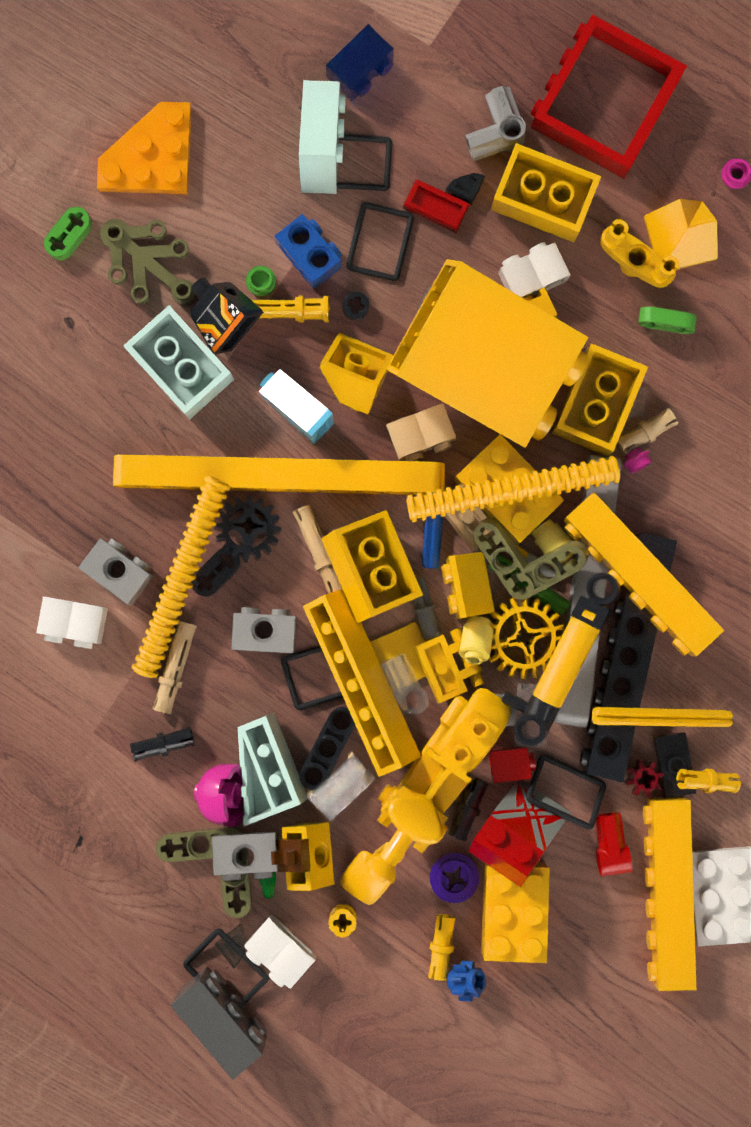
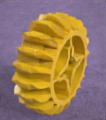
(520, 623)

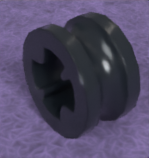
(347, 309)

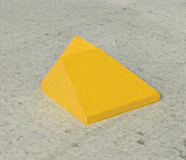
(683, 231)

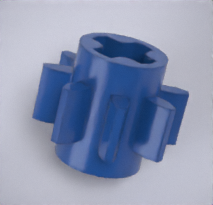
(466, 981)

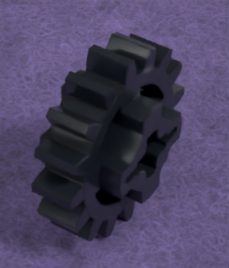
(259, 528)

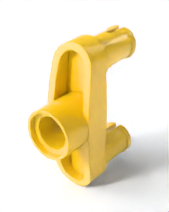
(654, 268)

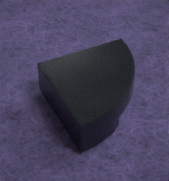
(466, 187)

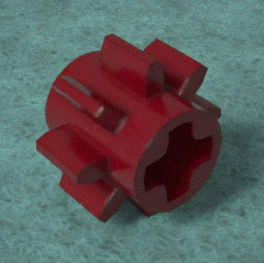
(636, 773)

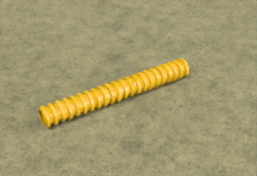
(513, 489)
(180, 579)

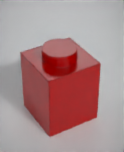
(511, 764)

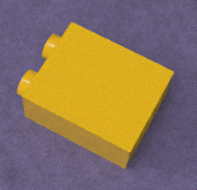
(489, 353)

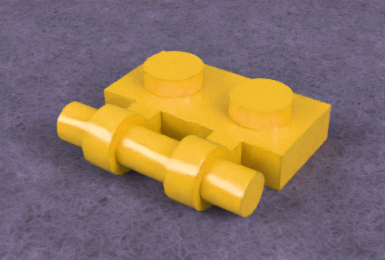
(441, 667)

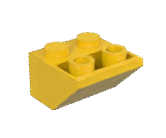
(468, 585)

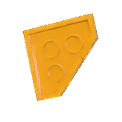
(151, 154)

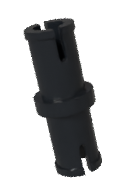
(162, 744)
(468, 809)

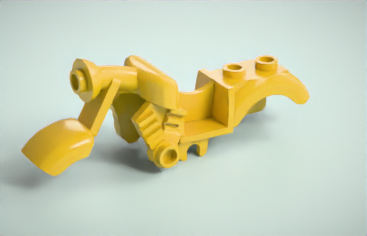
(428, 790)

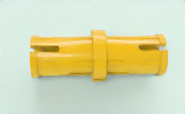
(708, 781)
(441, 947)

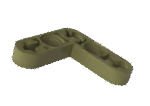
(526, 572)
(178, 855)

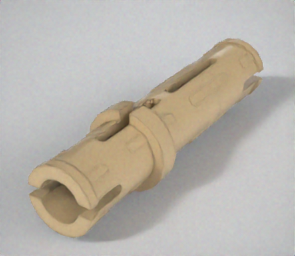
(312, 536)
(174, 668)

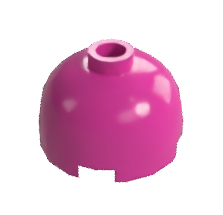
(220, 795)

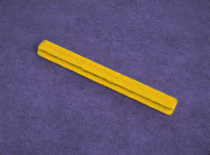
(661, 717)

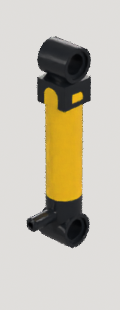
(565, 663)

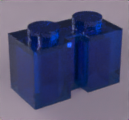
(360, 62)

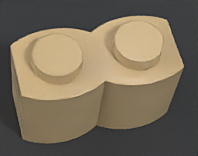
(421, 433)

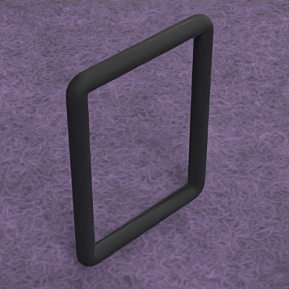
(379, 139)
(396, 276)
(297, 705)
(530, 799)
(186, 964)

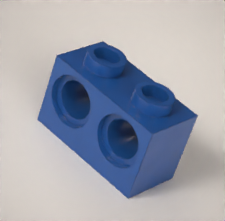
(303, 254)

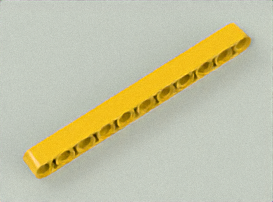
(279, 474)

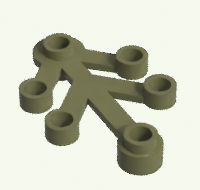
(144, 258)

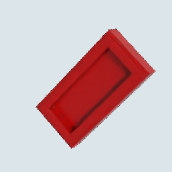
(436, 206)

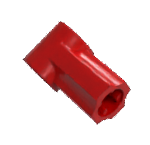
(612, 853)

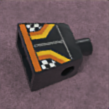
(222, 314)

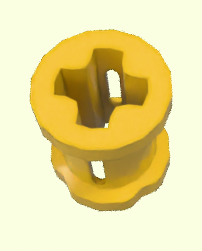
(334, 924)

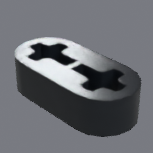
(221, 578)

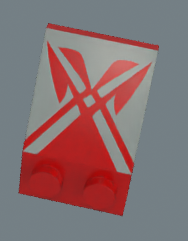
(517, 834)

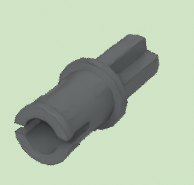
(425, 612)

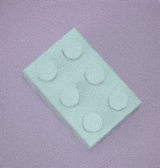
(179, 362)

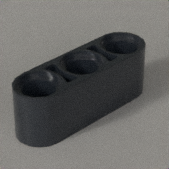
(321, 761)

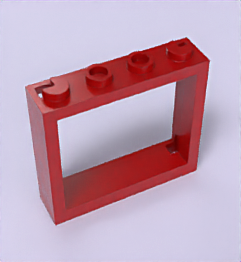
(581, 143)

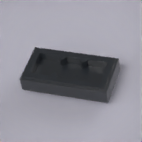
(672, 756)

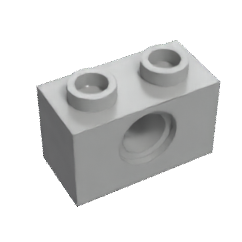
(99, 567)
(245, 631)
(227, 849)

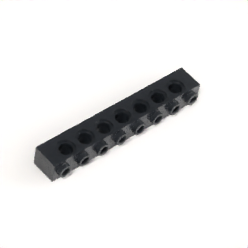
(614, 764)

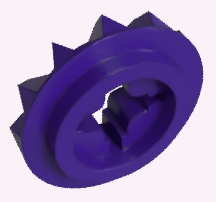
(458, 891)

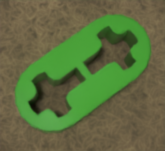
(73, 238)
(667, 320)

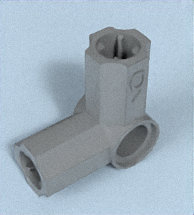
(505, 118)

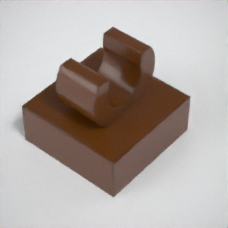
(291, 855)

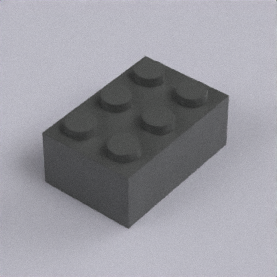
(220, 1021)

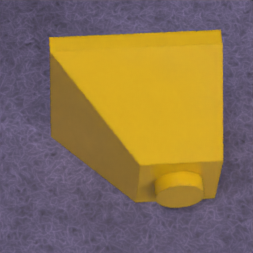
(355, 371)

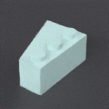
(320, 136)
(268, 770)

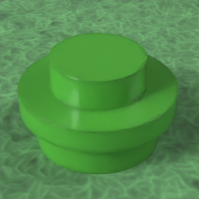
(260, 281)

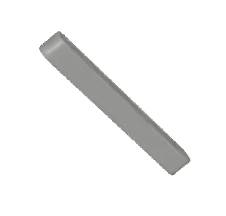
(577, 703)

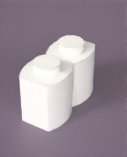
(535, 271)
(72, 621)
(280, 952)

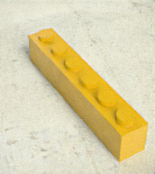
(643, 576)
(362, 683)
(670, 894)

